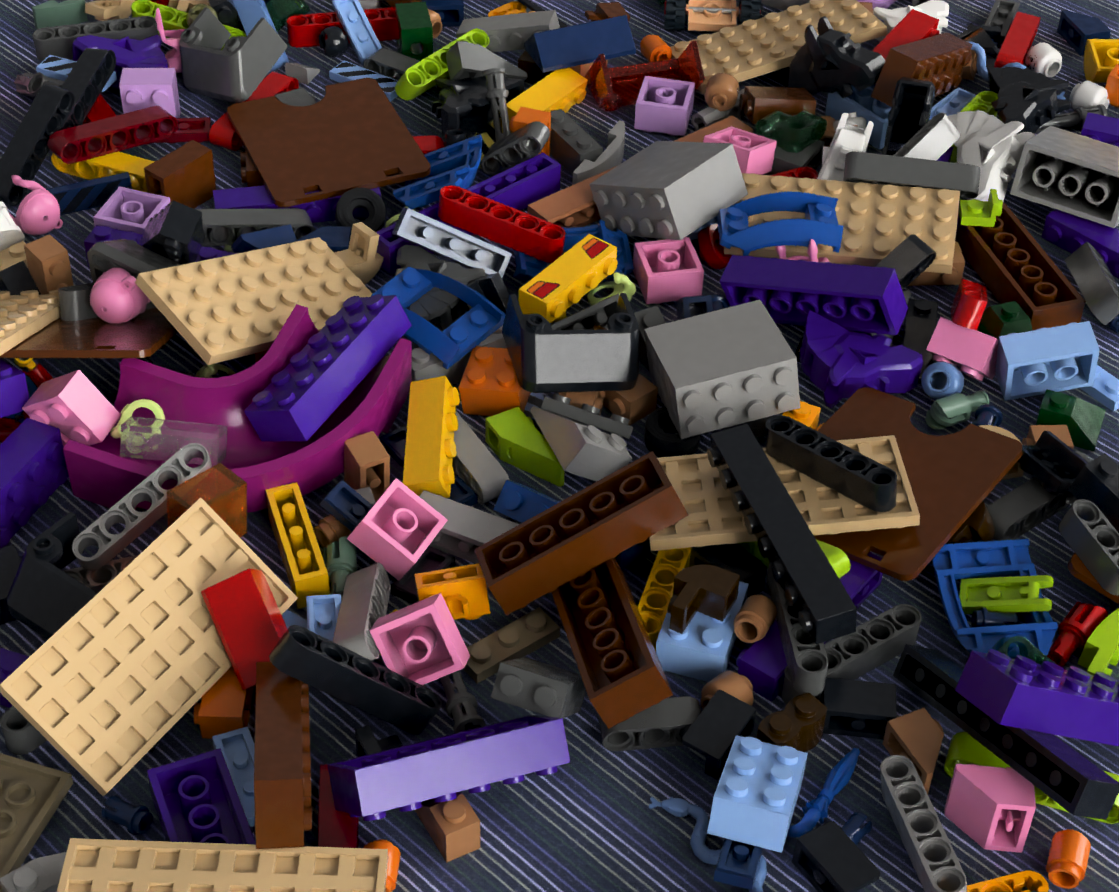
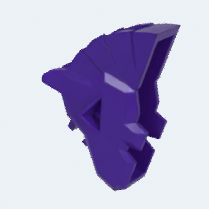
(128, 52)
(847, 361)

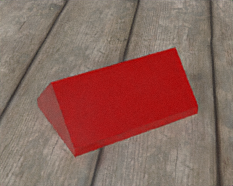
(245, 621)

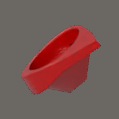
(710, 248)

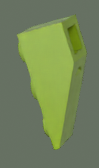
(521, 444)

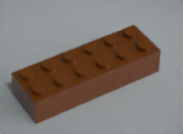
(929, 59)
(1020, 271)
(579, 533)
(611, 644)
(281, 759)

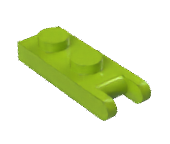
(1005, 594)

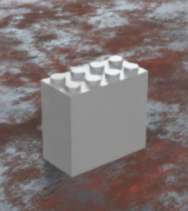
(1070, 175)
(669, 189)
(722, 368)

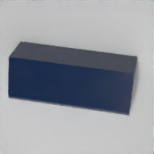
(581, 43)

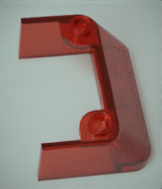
(622, 84)

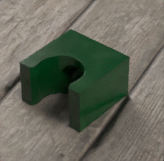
(414, 30)

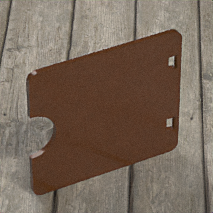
(328, 146)
(97, 338)
(945, 473)

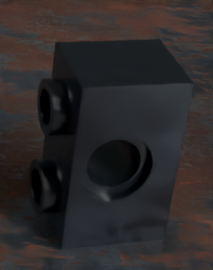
(734, 559)

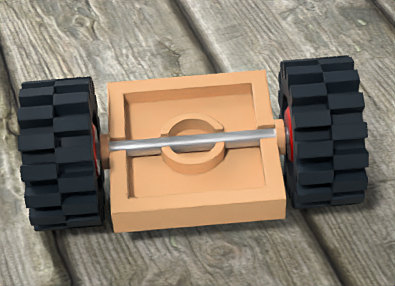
(709, 14)

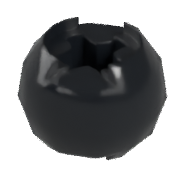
(333, 41)

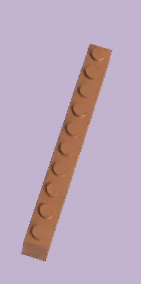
(575, 204)

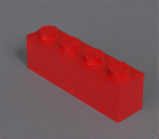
(910, 29)

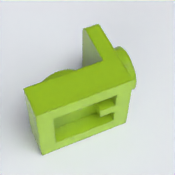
(979, 212)

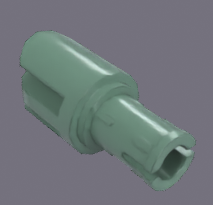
(954, 409)
(340, 561)

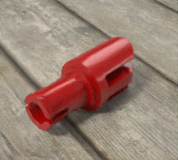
(1075, 631)

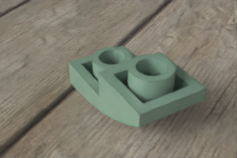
(59, 14)

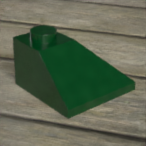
(1004, 319)
(1080, 416)

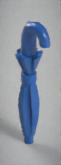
(817, 809)

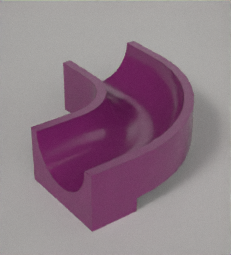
(105, 477)

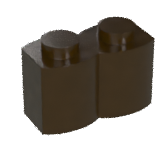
(797, 725)

